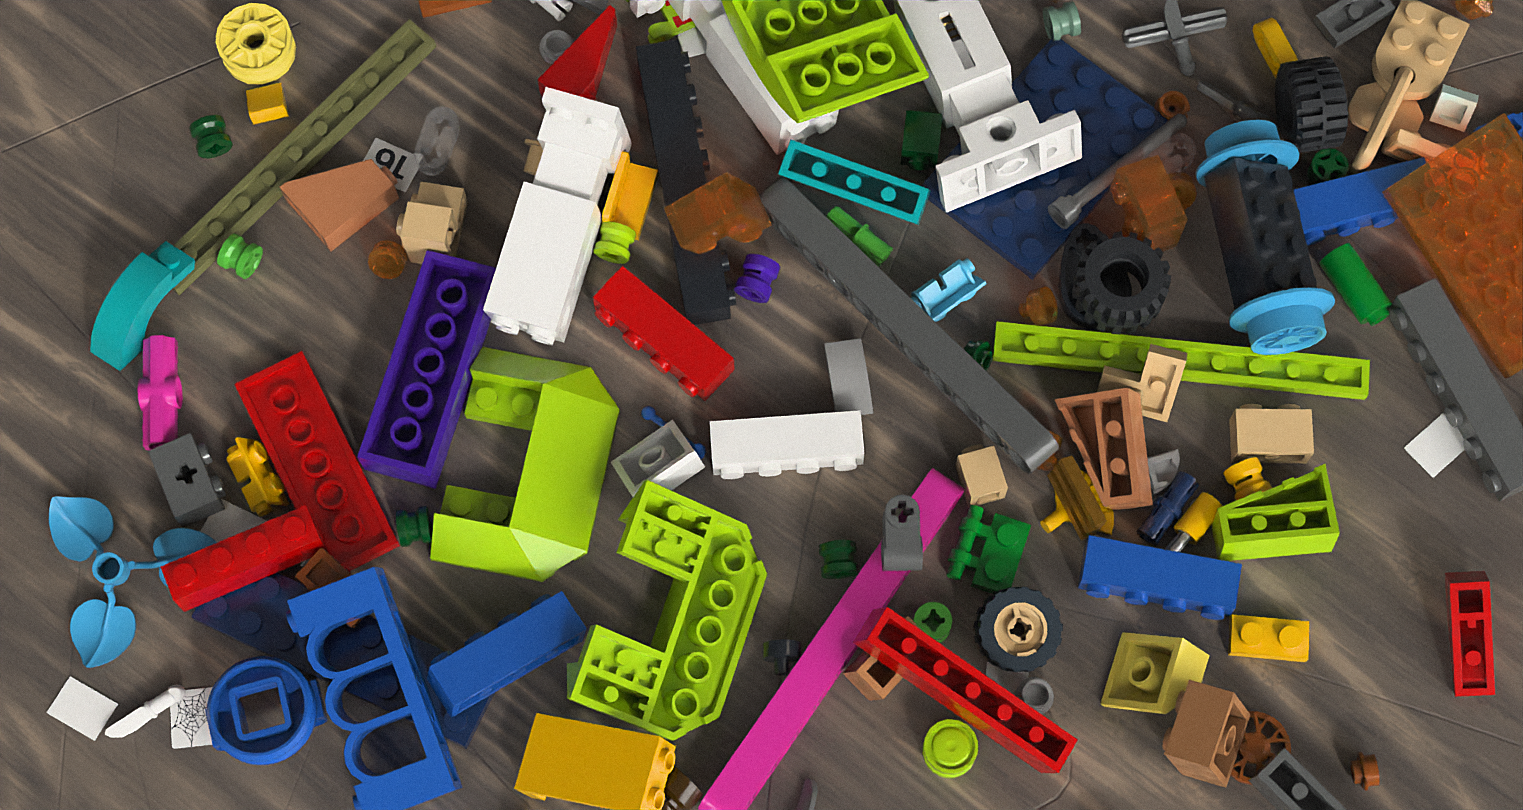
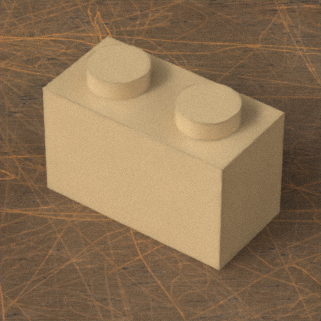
(1271, 434)

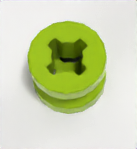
(614, 242)

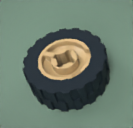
(1040, 633)

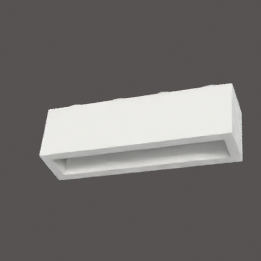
(787, 444)

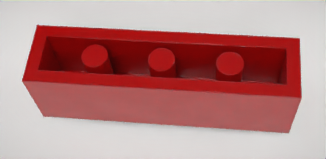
(663, 334)
(243, 558)

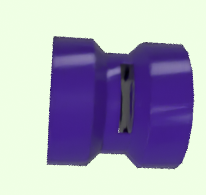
(757, 278)

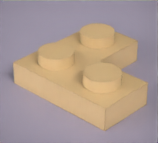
(1155, 384)

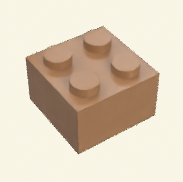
(1206, 733)

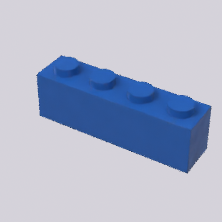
(1350, 202)
(1159, 577)
(505, 653)

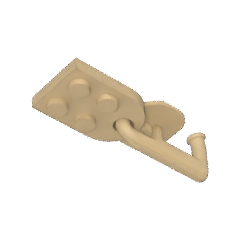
(1419, 51)

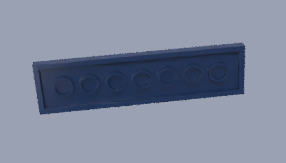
(259, 620)

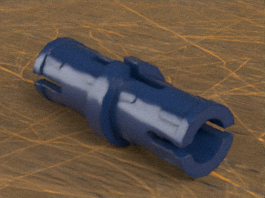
(1167, 508)

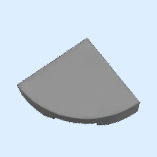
(1163, 470)

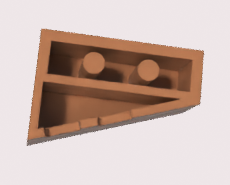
(1112, 444)

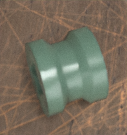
(1061, 21)

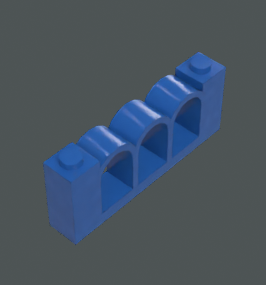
(339, 603)

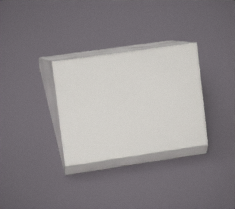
(660, 458)

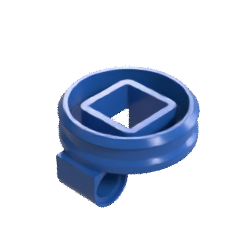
(227, 719)

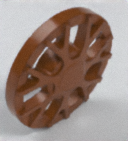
(1256, 746)

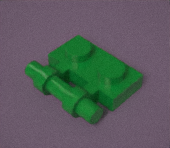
(1000, 553)

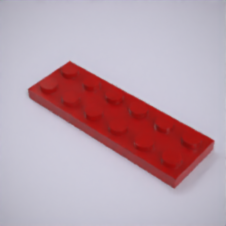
(316, 460)

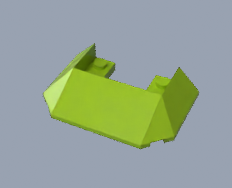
(561, 475)
(701, 627)

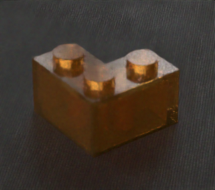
(1149, 203)
(716, 211)

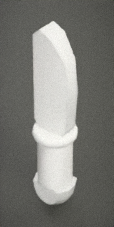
(145, 713)

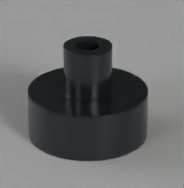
(781, 654)

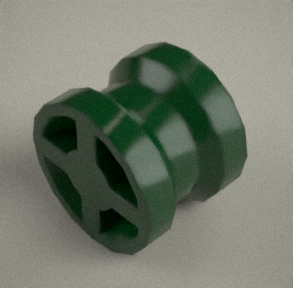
(210, 136)
(1329, 161)
(414, 526)
(838, 559)

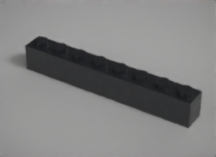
(681, 171)

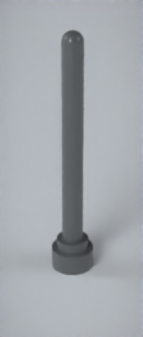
(1067, 209)

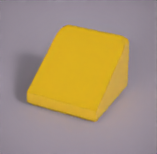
(266, 103)

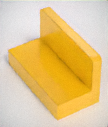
(630, 194)

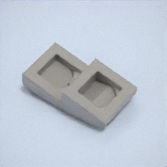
(848, 376)

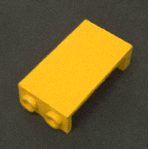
(595, 765)

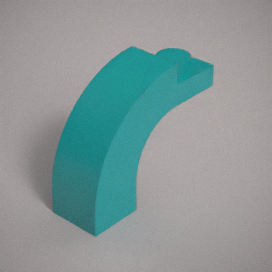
(132, 300)

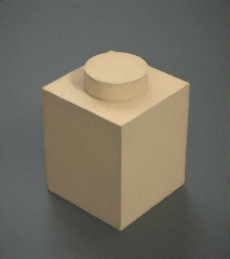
(981, 475)

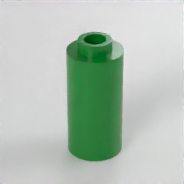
(1356, 285)

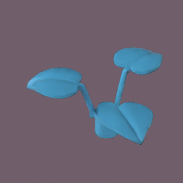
(78, 529)

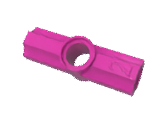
(160, 391)

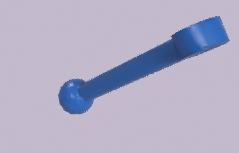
(649, 413)

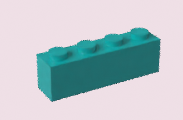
(854, 182)

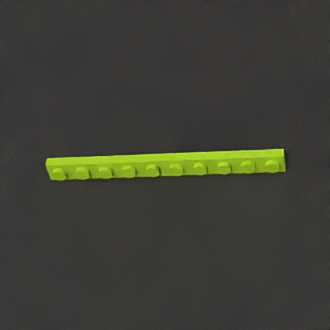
(1204, 362)

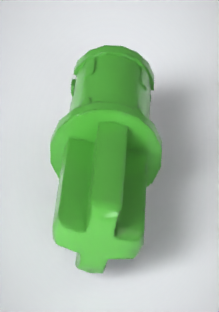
(861, 236)

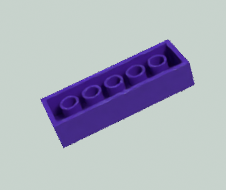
(429, 371)

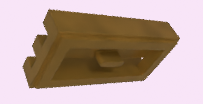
(1077, 498)

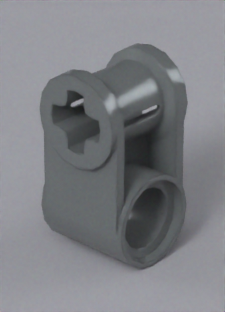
(901, 541)

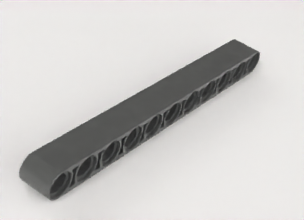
(908, 327)

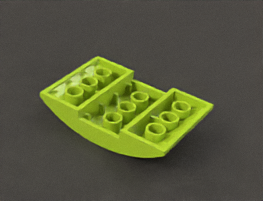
(824, 51)

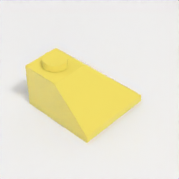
(1152, 672)

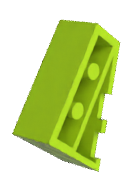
(1280, 521)

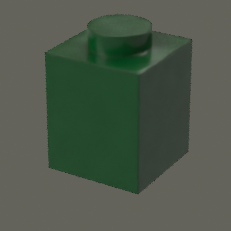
(921, 140)

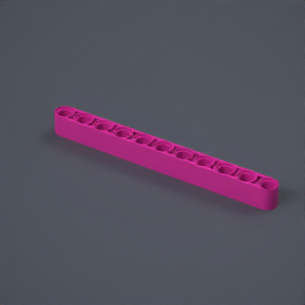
(823, 660)

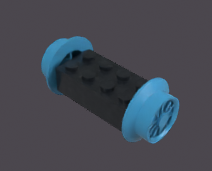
(1263, 238)

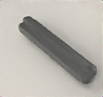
(1157, 30)

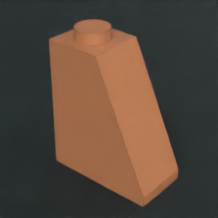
(341, 199)

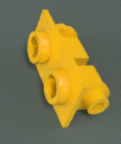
(250, 461)

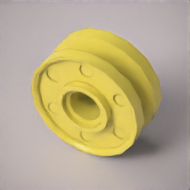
(250, 24)

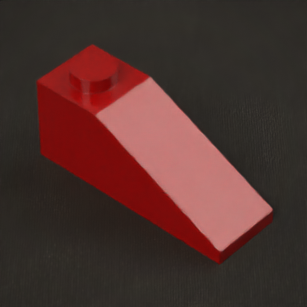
(583, 62)
(1470, 632)

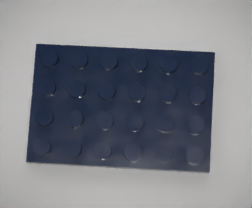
(1112, 124)

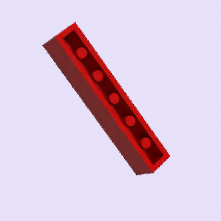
(965, 690)

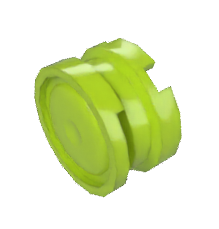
(950, 748)

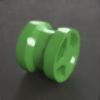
(239, 256)
(931, 627)

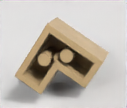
(432, 221)

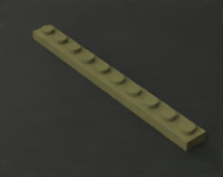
(304, 146)

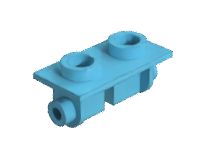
(958, 287)

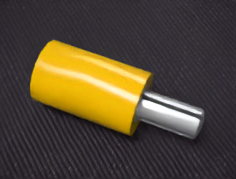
(1194, 521)

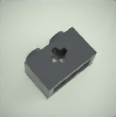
(173, 464)

